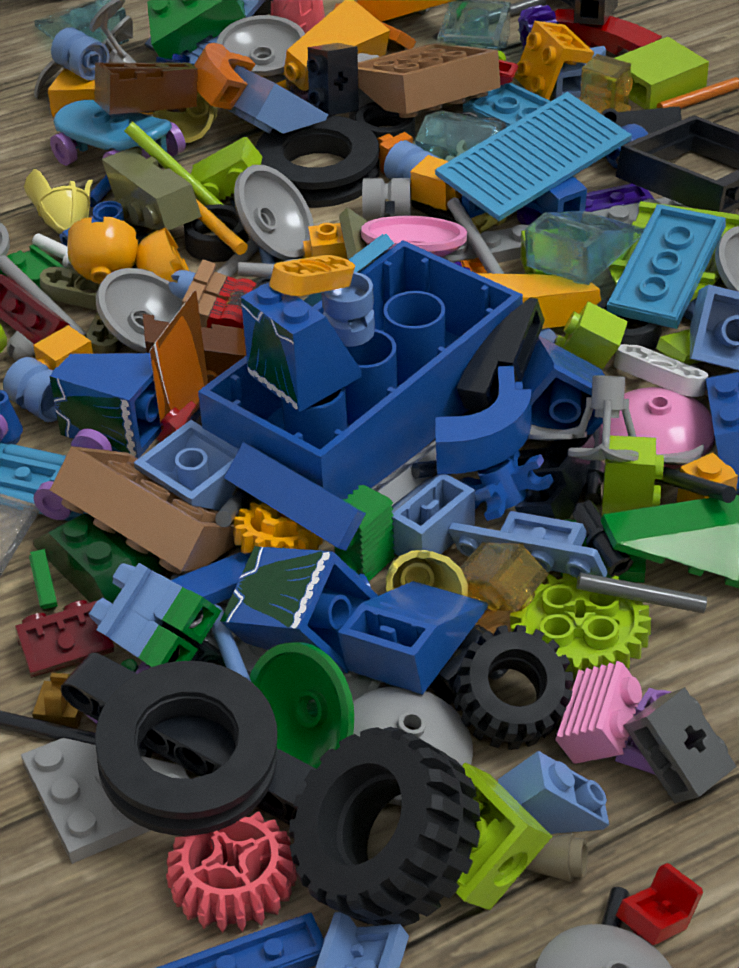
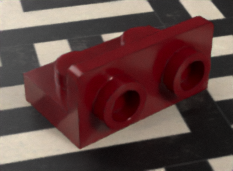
(60, 638)

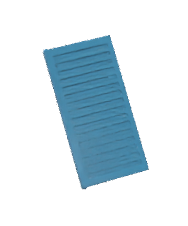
(532, 155)

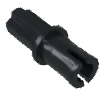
(614, 560)

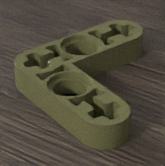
(58, 285)

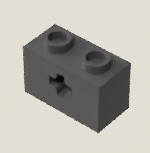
(680, 745)

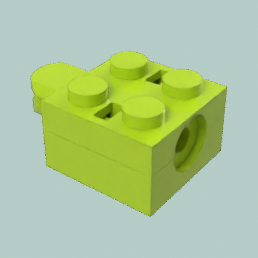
(506, 842)

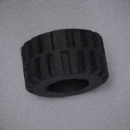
(531, 658)

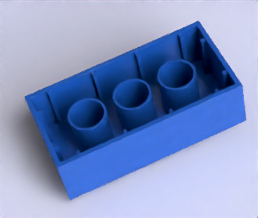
(425, 334)

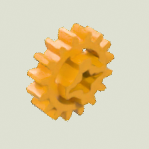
(269, 528)

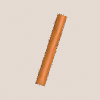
(701, 94)

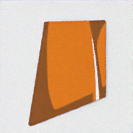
(179, 360)

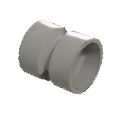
(376, 192)

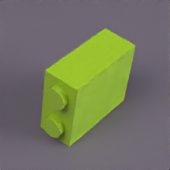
(664, 72)

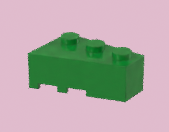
(184, 23)

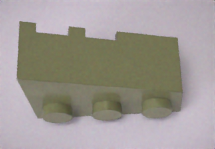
(149, 194)

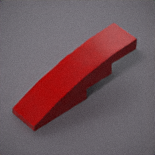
(613, 35)

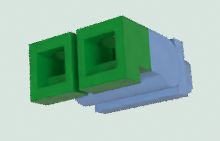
(143, 607)

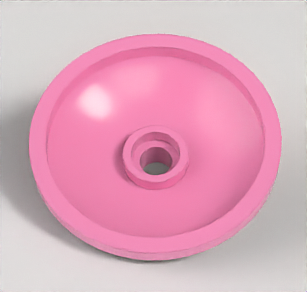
(428, 233)
(671, 418)

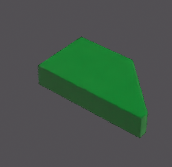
(42, 579)

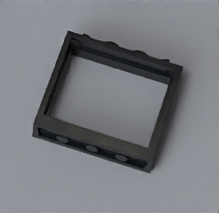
(648, 165)

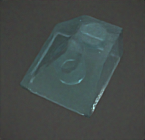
(445, 129)

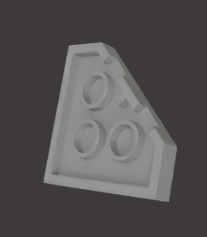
(74, 798)

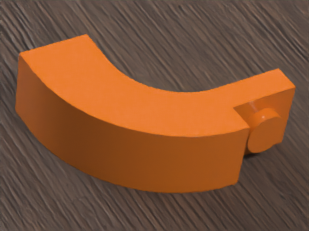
(216, 75)

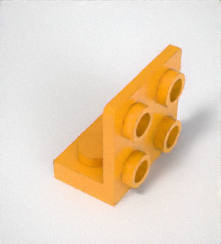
(544, 54)

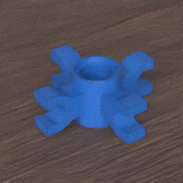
(506, 484)

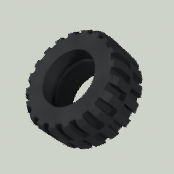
(426, 848)

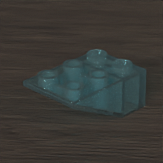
(577, 244)

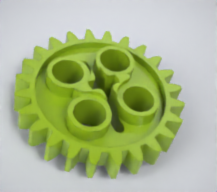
(586, 624)

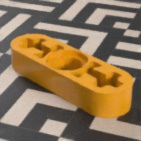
(311, 275)

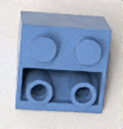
(428, 511)

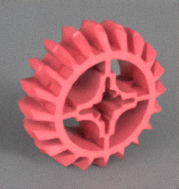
(222, 876)

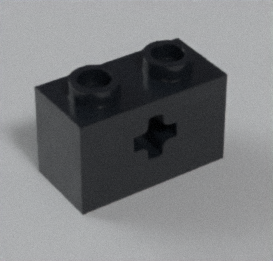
(333, 78)

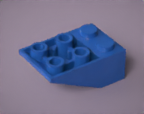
(408, 634)

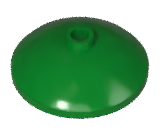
(307, 699)

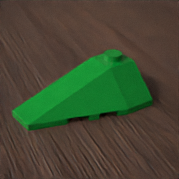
(689, 532)

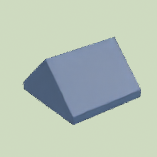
(191, 466)

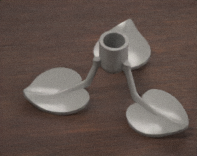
(121, 32)
(607, 401)

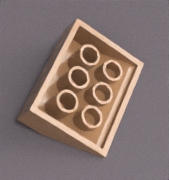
(429, 77)
(140, 509)

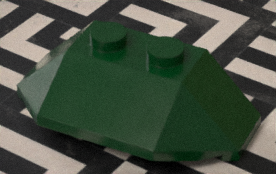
(91, 556)

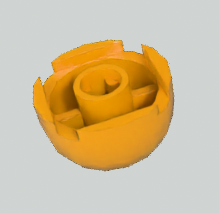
(101, 247)
(160, 255)

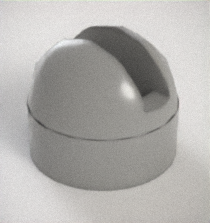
(19, 347)

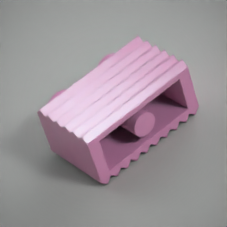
(597, 713)

